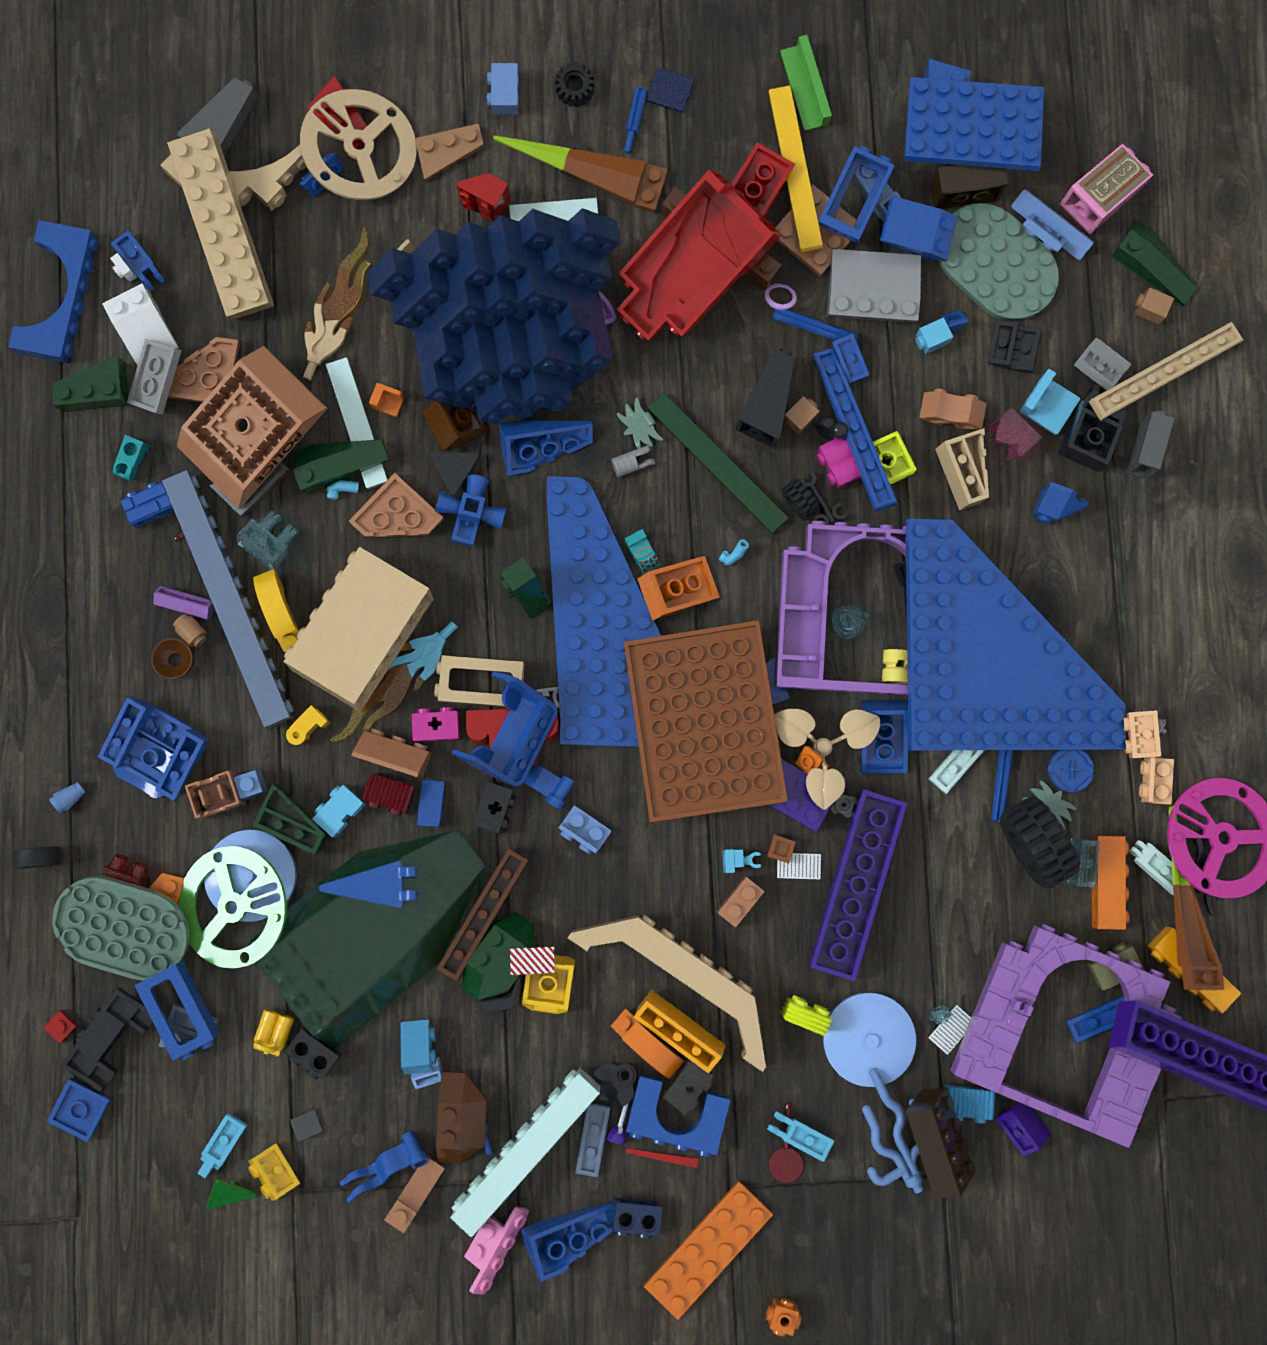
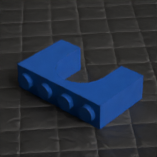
(702, 1136)

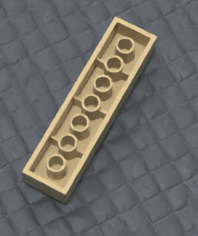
(220, 224)

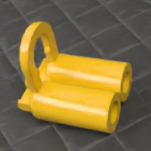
(273, 1032)

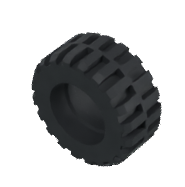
(1039, 842)

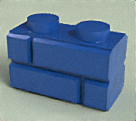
(147, 505)

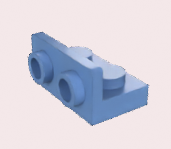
(584, 830)

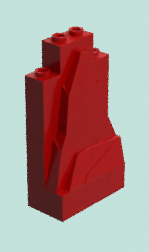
(694, 258)

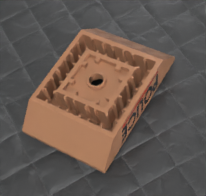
(277, 417)

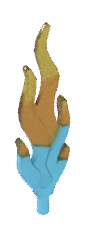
(401, 672)

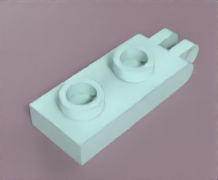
(1154, 864)

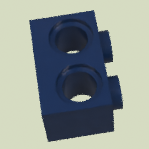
(637, 1211)

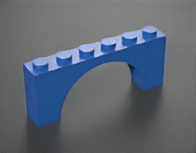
(55, 335)

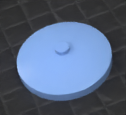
(274, 851)
(867, 1035)

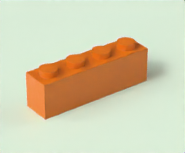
(1111, 892)

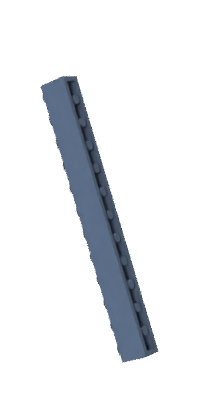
(228, 599)

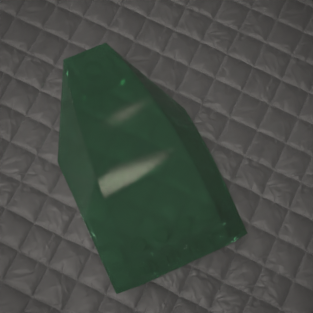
(355, 956)

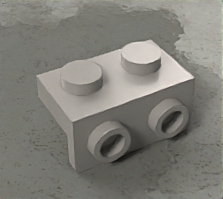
(1102, 364)

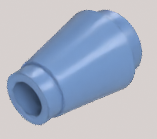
(67, 797)

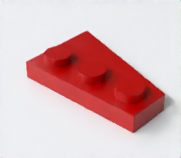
(356, 120)

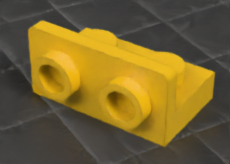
(273, 1173)

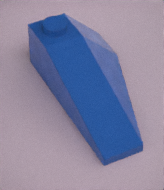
(535, 442)
(564, 1238)

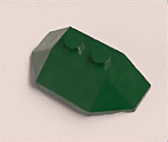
(489, 967)

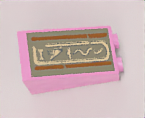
(1106, 188)

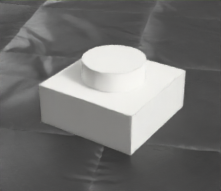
(122, 268)

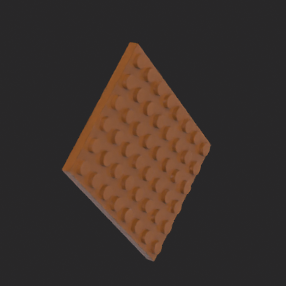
(705, 722)

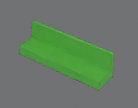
(806, 85)

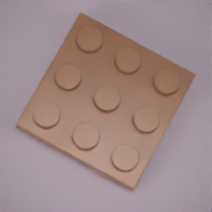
(819, 259)

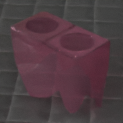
(1015, 432)

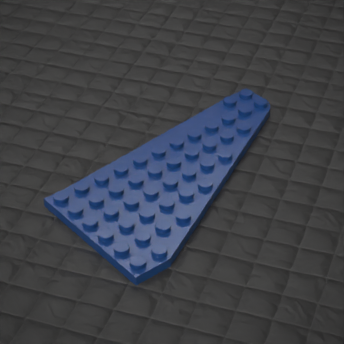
(594, 615)

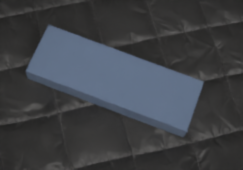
(592, 1140)

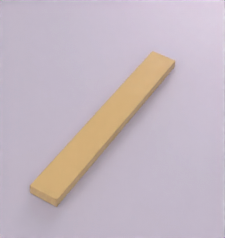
(1165, 371)

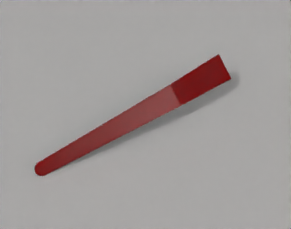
(686, 1161)

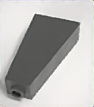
(224, 113)

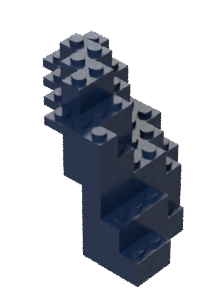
(505, 310)

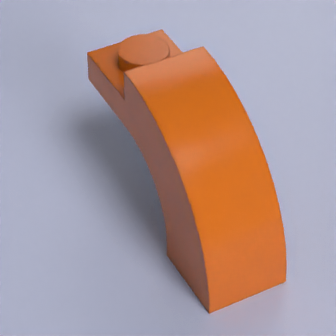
(647, 1044)

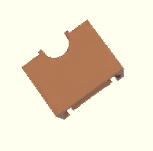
(216, 794)

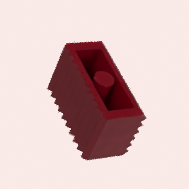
(388, 793)

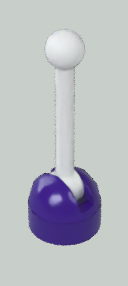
(618, 1134)

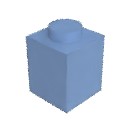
(250, 784)

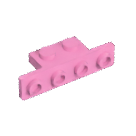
(491, 1247)

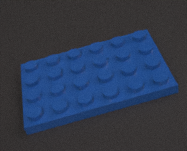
(974, 124)

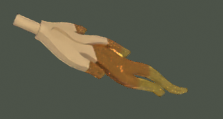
(338, 306)

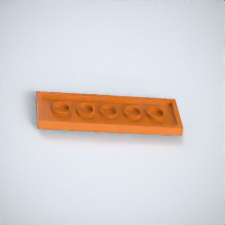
(708, 1249)

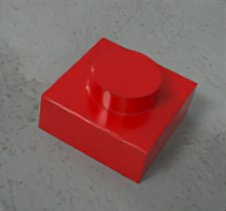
(60, 1026)

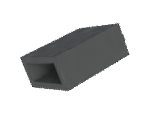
(1149, 444)

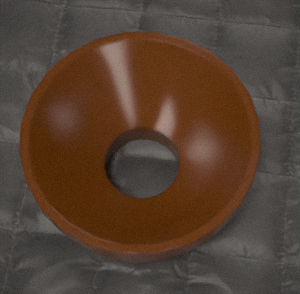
(161, 658)

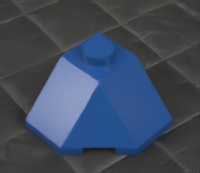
(1056, 503)

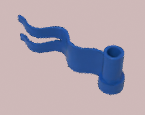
(549, 785)
(387, 1163)

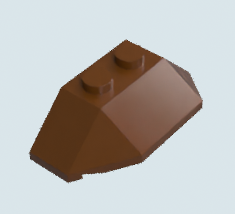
(459, 1118)

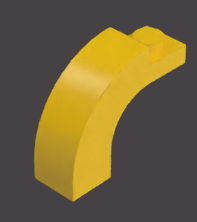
(275, 608)

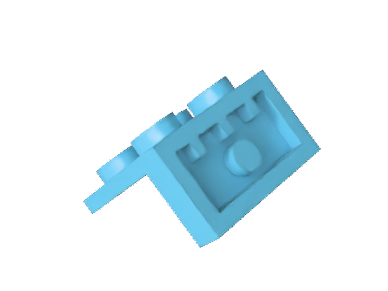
(1049, 404)

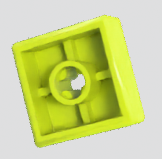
(893, 448)
(811, 1018)

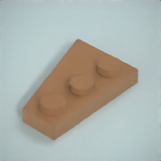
(446, 148)

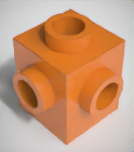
(779, 1309)

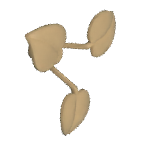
(795, 726)

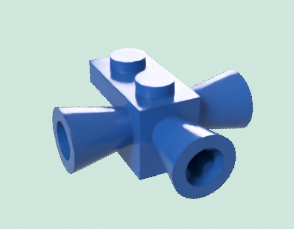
(470, 510)

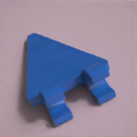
(376, 885)

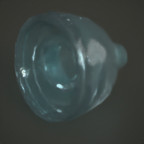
(849, 621)

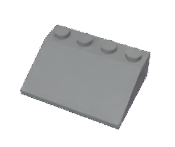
(874, 286)

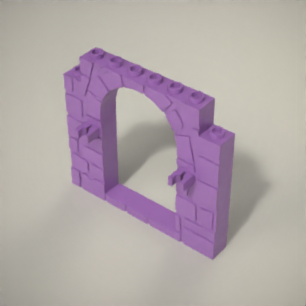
(805, 606)
(1004, 1010)

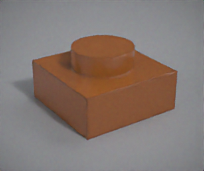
(781, 849)

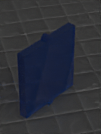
(670, 90)

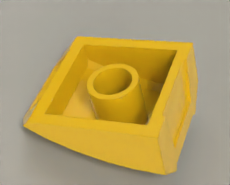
(550, 990)

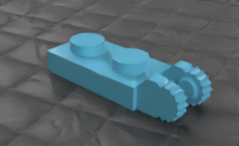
(803, 1137)

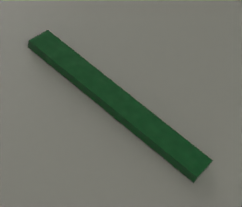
(717, 463)

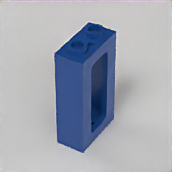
(858, 157)
(193, 1004)

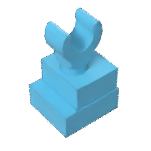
(735, 858)

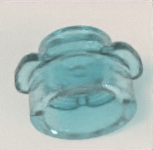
(939, 1014)

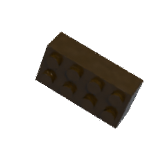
(940, 1143)

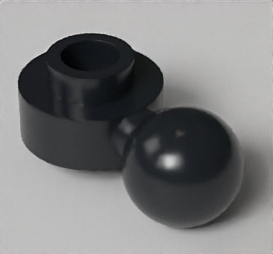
(829, 428)

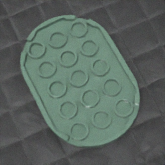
(1000, 263)
(120, 927)

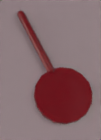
(786, 1162)

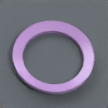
(780, 306)

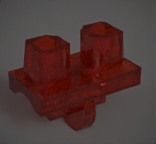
(118, 870)

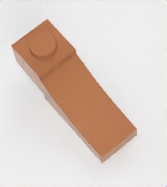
(414, 1194)

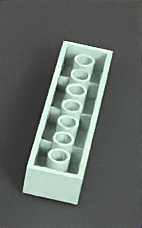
(525, 1152)

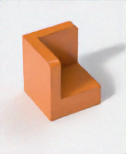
(386, 400)

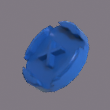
(1070, 770)

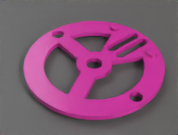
(1178, 833)

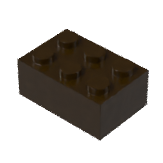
(967, 185)

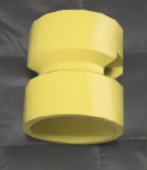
(891, 673)

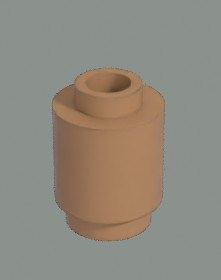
(190, 630)

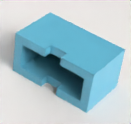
(335, 812)

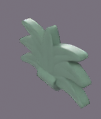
(639, 425)
(1053, 801)

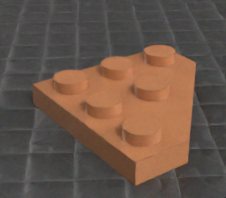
(204, 370)
(396, 512)

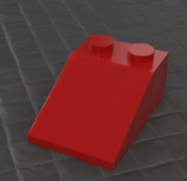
(763, 177)

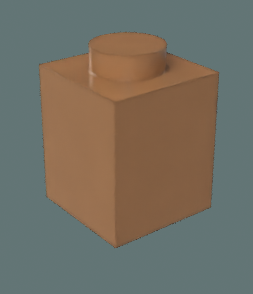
(1153, 305)
(801, 415)

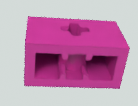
(424, 732)

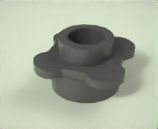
(847, 810)

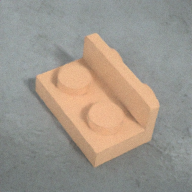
(1142, 734)
(1156, 780)

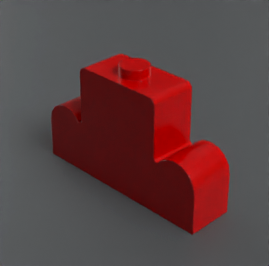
(485, 725)

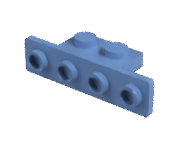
(1050, 226)

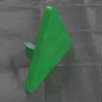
(227, 1193)

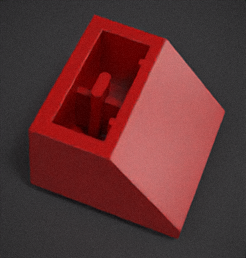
(485, 195)

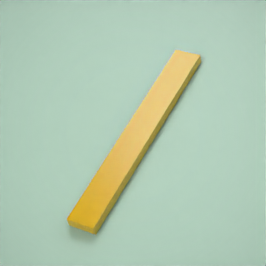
(798, 181)

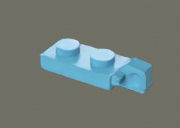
(221, 1144)

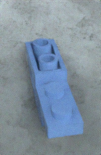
(866, 178)

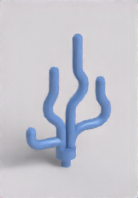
(906, 1163)

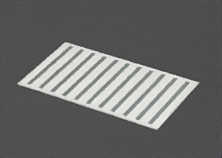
(800, 867)
(951, 1032)

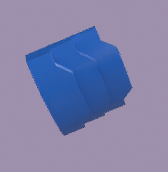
(152, 748)

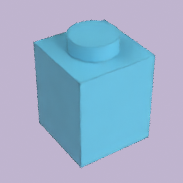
(933, 336)

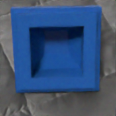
(955, 320)

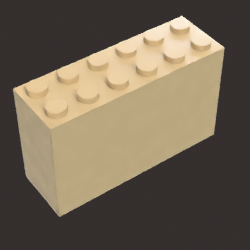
(358, 628)

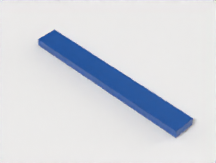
(858, 437)

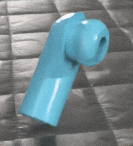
(341, 485)
(736, 554)

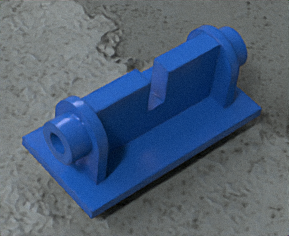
(312, 185)

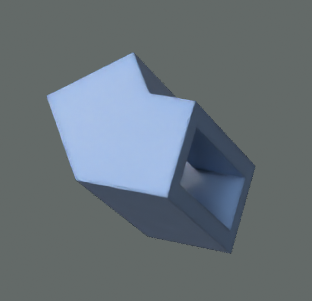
(425, 1079)

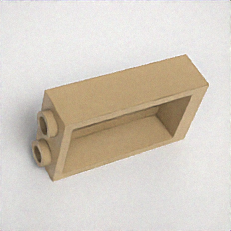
(447, 663)

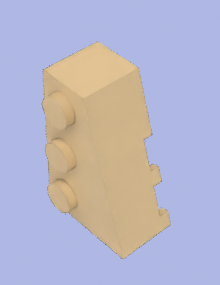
(965, 468)

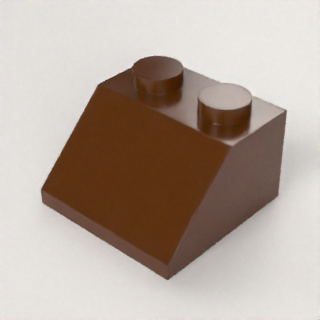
(453, 425)

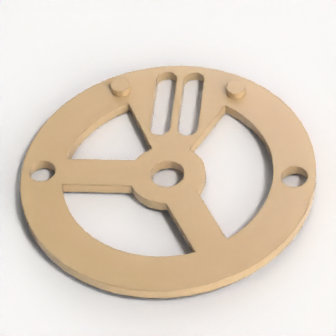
(372, 187)

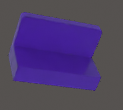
(1023, 1128)

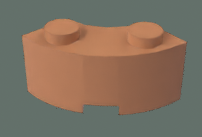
(945, 408)

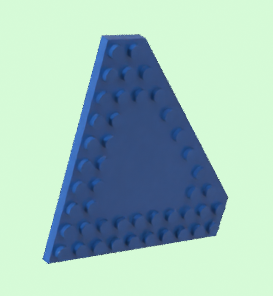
(988, 662)

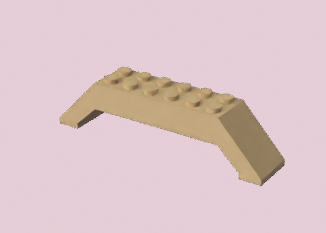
(688, 968)

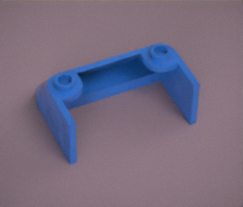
(519, 736)

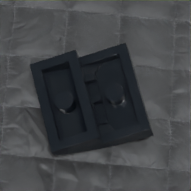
(1014, 346)

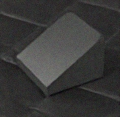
(306, 1125)

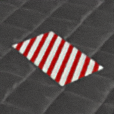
(532, 960)

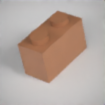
(740, 901)

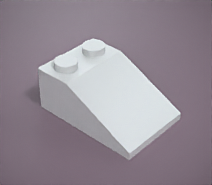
(137, 318)

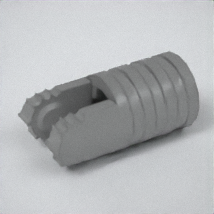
(627, 462)

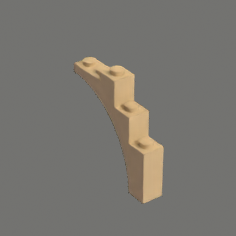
(263, 182)

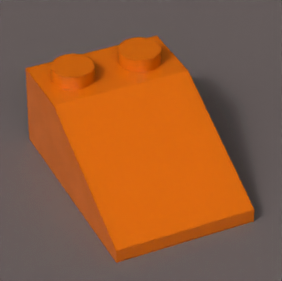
(678, 587)

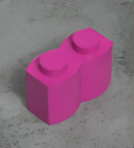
(839, 462)

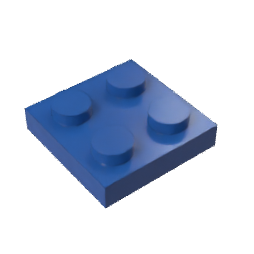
(79, 1109)

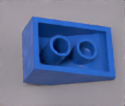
(919, 229)
(890, 747)

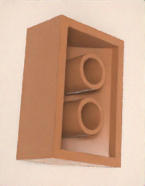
(392, 753)

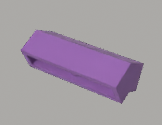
(183, 603)

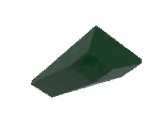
(1151, 260)
(329, 462)

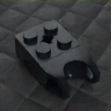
(1088, 438)

